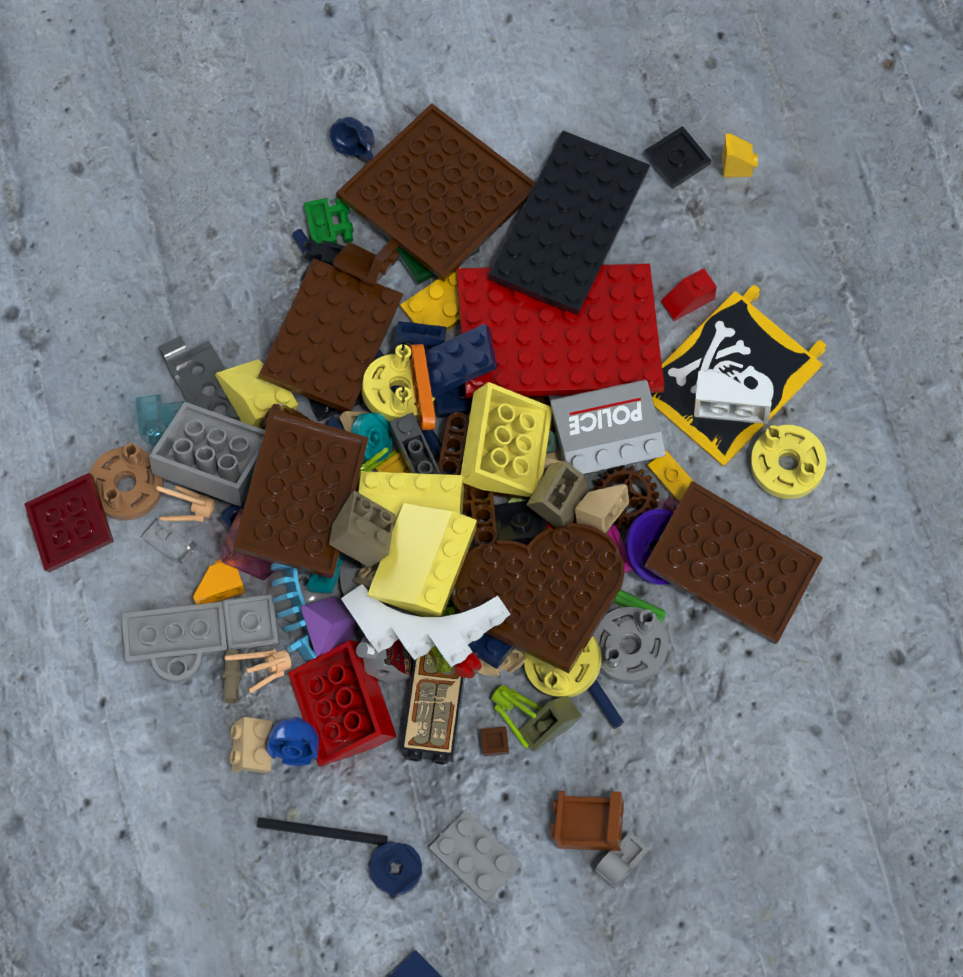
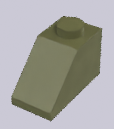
(550, 722)

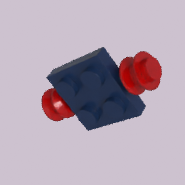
(488, 650)

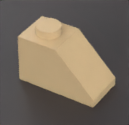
(602, 507)

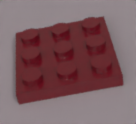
(69, 522)

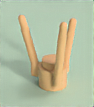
(201, 505)
(276, 662)

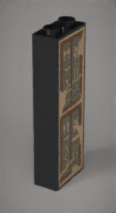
(432, 713)

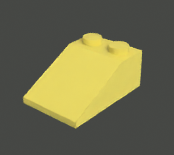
(251, 395)

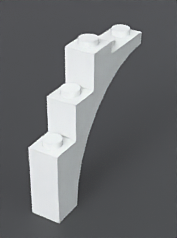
(420, 634)

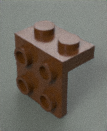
(365, 264)

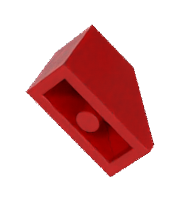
(689, 295)

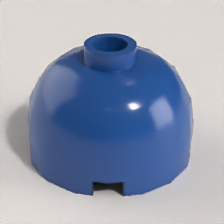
(294, 742)

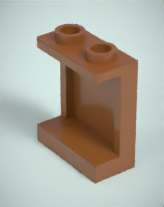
(588, 822)

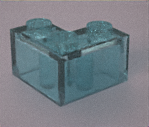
(155, 416)

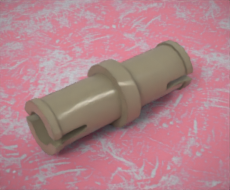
(231, 678)

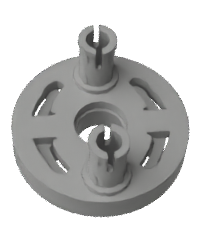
(644, 630)

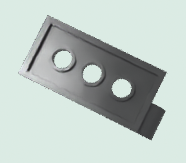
(181, 363)

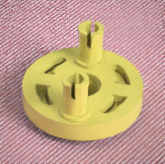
(395, 372)
(774, 446)
(560, 683)

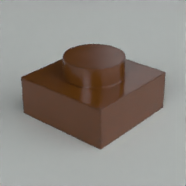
(494, 741)

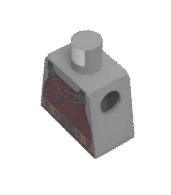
(388, 665)

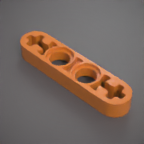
(422, 387)

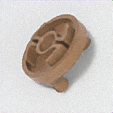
(134, 465)

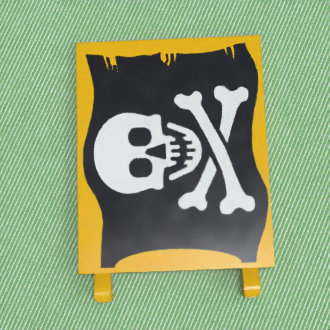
(747, 349)

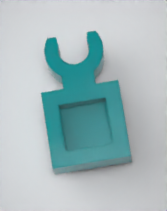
(323, 584)

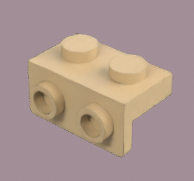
(250, 745)

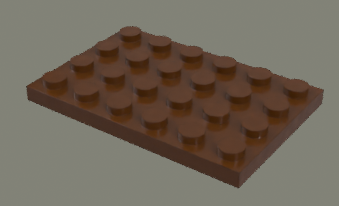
(330, 336)
(298, 492)
(733, 562)

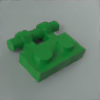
(320, 221)

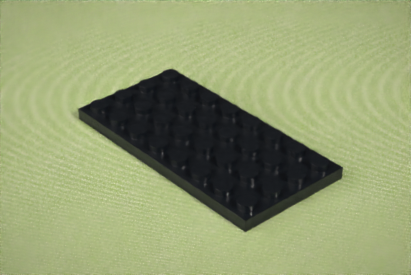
(569, 222)

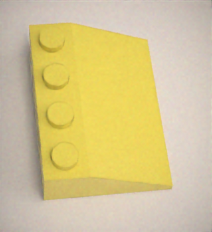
(505, 441)
(425, 490)
(423, 559)

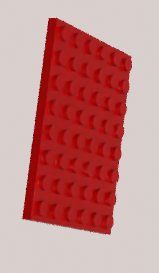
(563, 353)

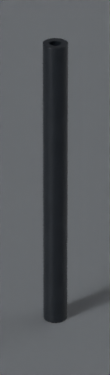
(321, 831)

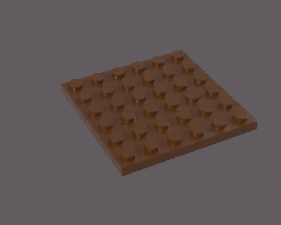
(437, 191)

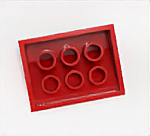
(342, 704)

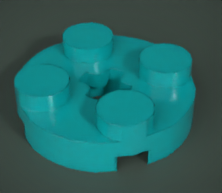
(376, 426)

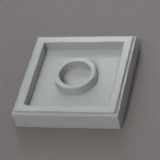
(250, 622)

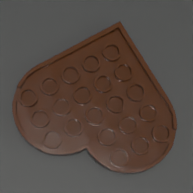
(551, 588)

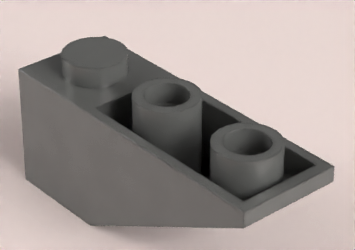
(413, 445)

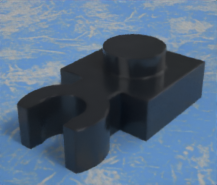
(324, 252)

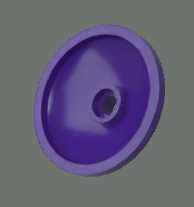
(644, 532)

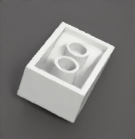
(727, 399)

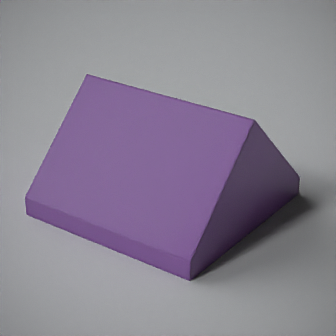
(328, 624)

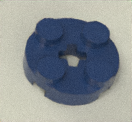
(396, 853)

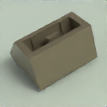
(559, 493)
(363, 530)

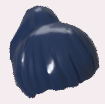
(352, 138)

